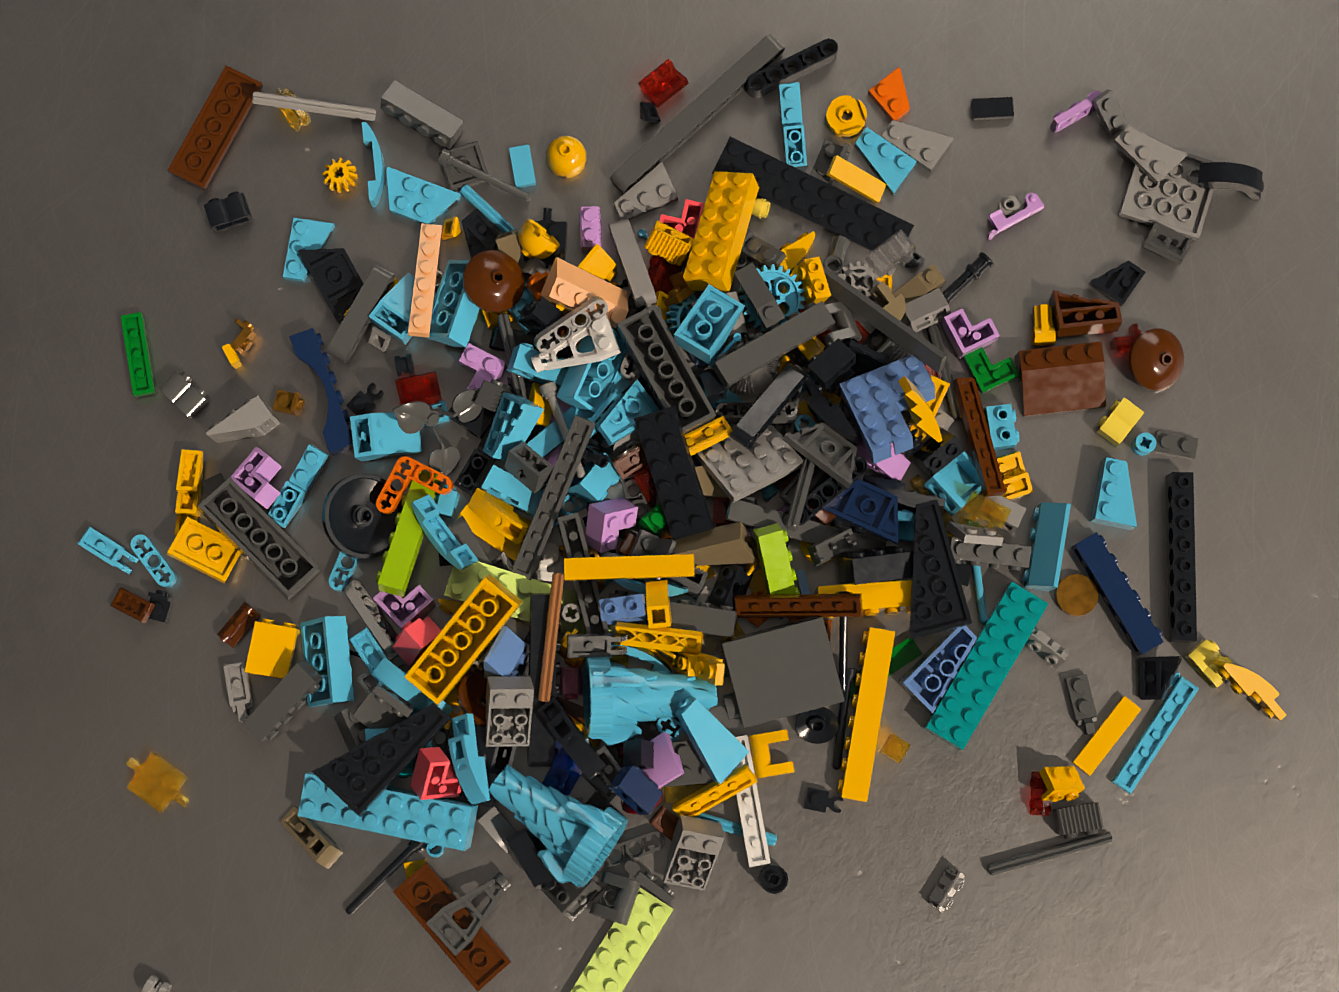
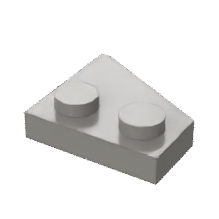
(975, 535)

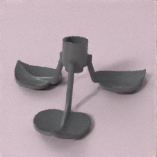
(414, 414)

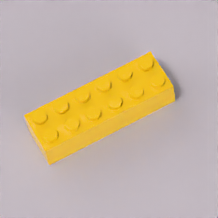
(721, 231)
(876, 596)
(463, 639)

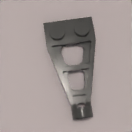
(449, 932)

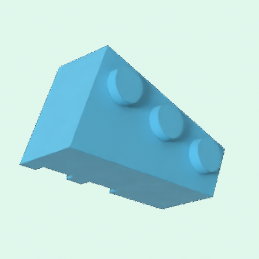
(511, 425)
(510, 490)
(1113, 496)

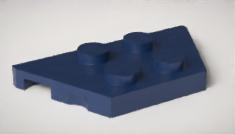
(868, 508)

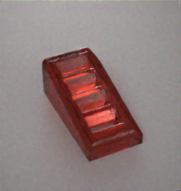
(646, 483)

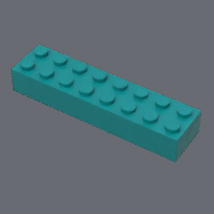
(985, 666)

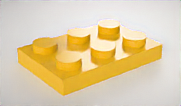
(204, 550)

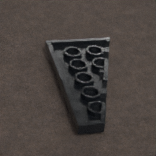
(935, 586)
(374, 764)

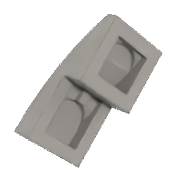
(497, 827)

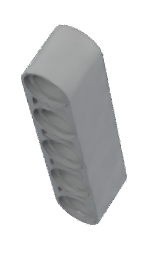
(632, 263)

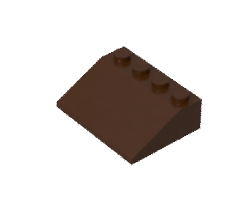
(1061, 378)

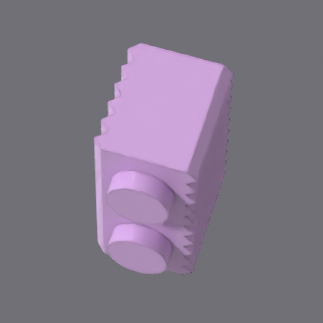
(590, 228)

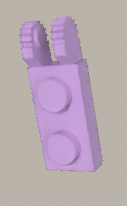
(1076, 111)

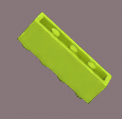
(775, 560)

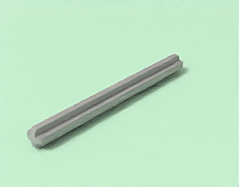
(313, 106)

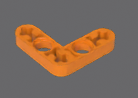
(412, 474)

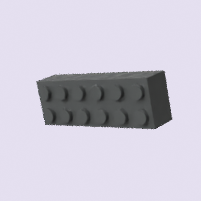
(665, 368)
(258, 538)

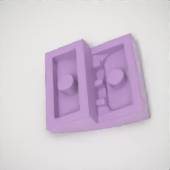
(666, 762)

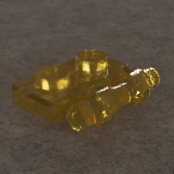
(985, 509)

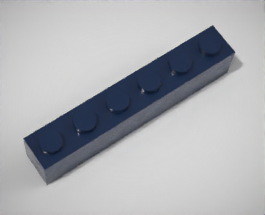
(1117, 594)

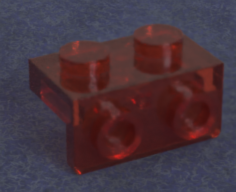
(662, 83)
(659, 273)
(419, 387)

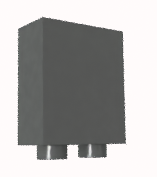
(780, 672)

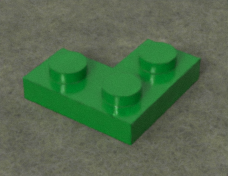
(988, 375)

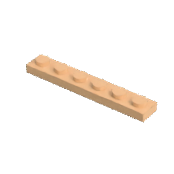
(425, 280)

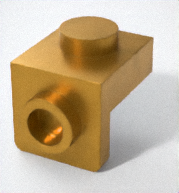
(244, 339)

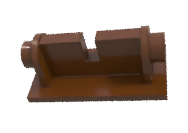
(238, 625)

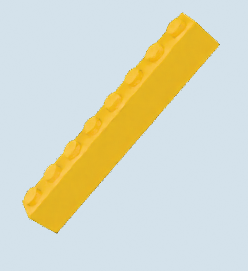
(867, 714)

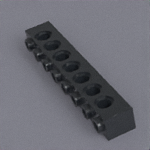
(1181, 557)

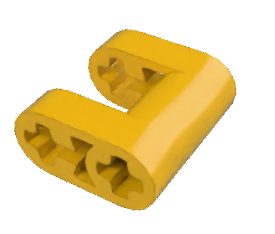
(761, 755)

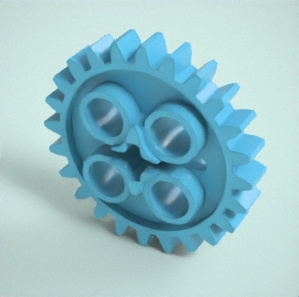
(790, 299)

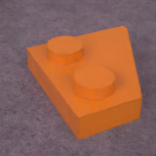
(891, 95)

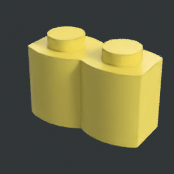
(1119, 422)
(1202, 660)

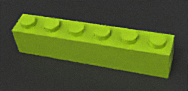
(404, 541)

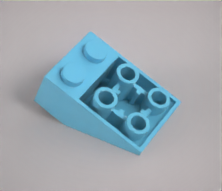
(394, 310)
(381, 437)

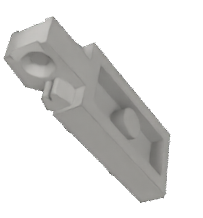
(238, 689)

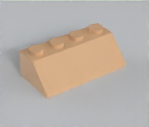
(573, 286)

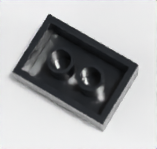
(875, 565)

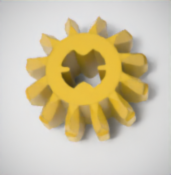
(336, 168)

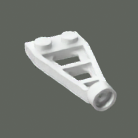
(603, 340)

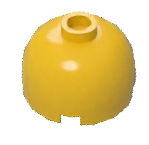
(566, 156)
(536, 241)

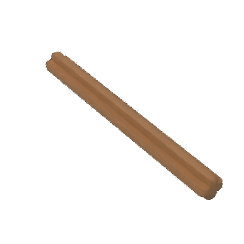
(551, 637)

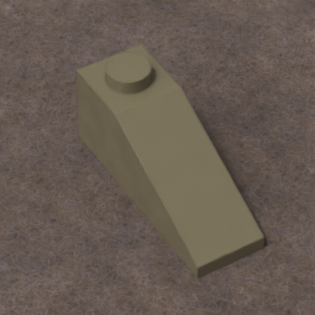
(921, 284)
(311, 838)

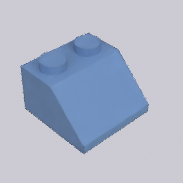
(505, 655)

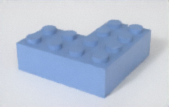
(877, 404)

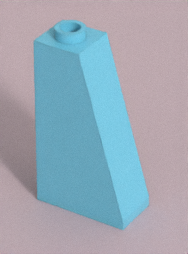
(712, 741)

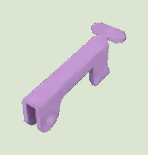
(1000, 223)

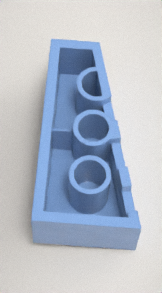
(937, 667)

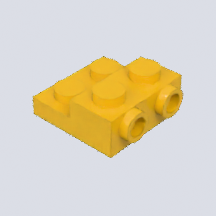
(813, 280)

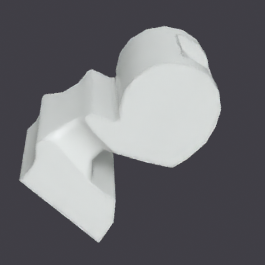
(550, 557)

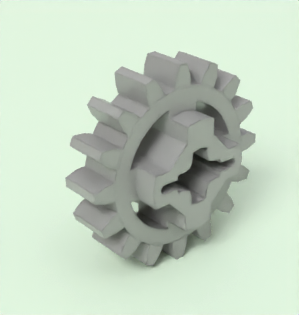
(852, 277)

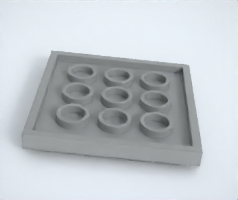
(1173, 202)
(746, 470)

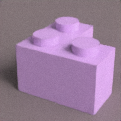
(965, 337)
(482, 364)
(889, 468)
(254, 477)
(606, 520)
(405, 609)

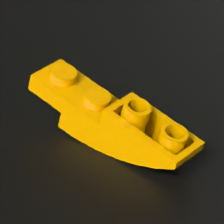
(796, 251)
(499, 516)
(699, 665)
(1251, 685)

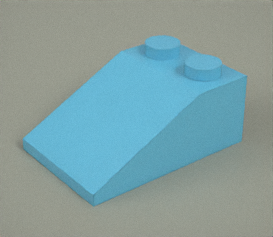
(708, 324)

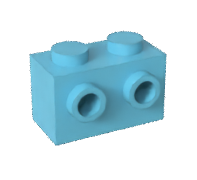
(1001, 426)

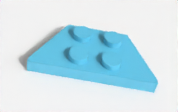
(417, 198)

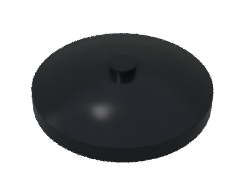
(353, 519)

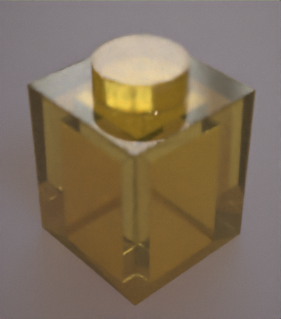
(894, 748)

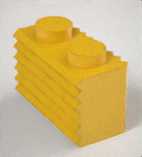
(668, 243)

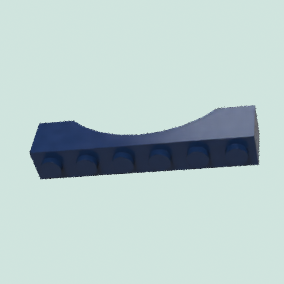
(336, 430)

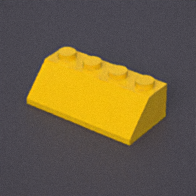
(597, 264)

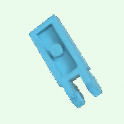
(106, 549)

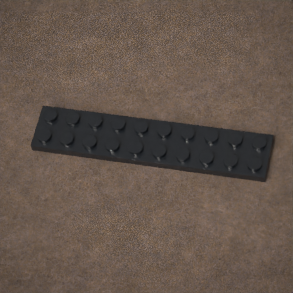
(812, 197)

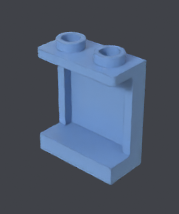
(623, 609)

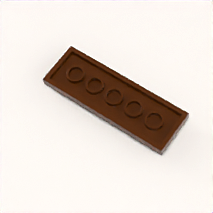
(215, 128)
(424, 896)

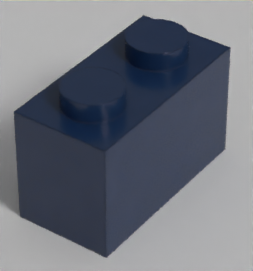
(636, 789)

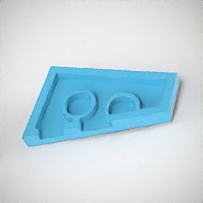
(886, 159)
(308, 236)
(621, 419)

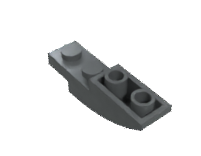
(761, 252)

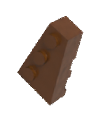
(1083, 316)

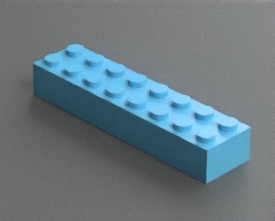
(395, 814)

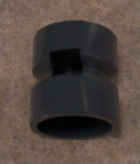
(773, 878)

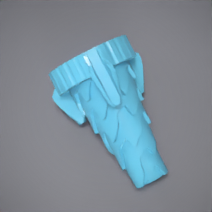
(622, 696)
(574, 833)

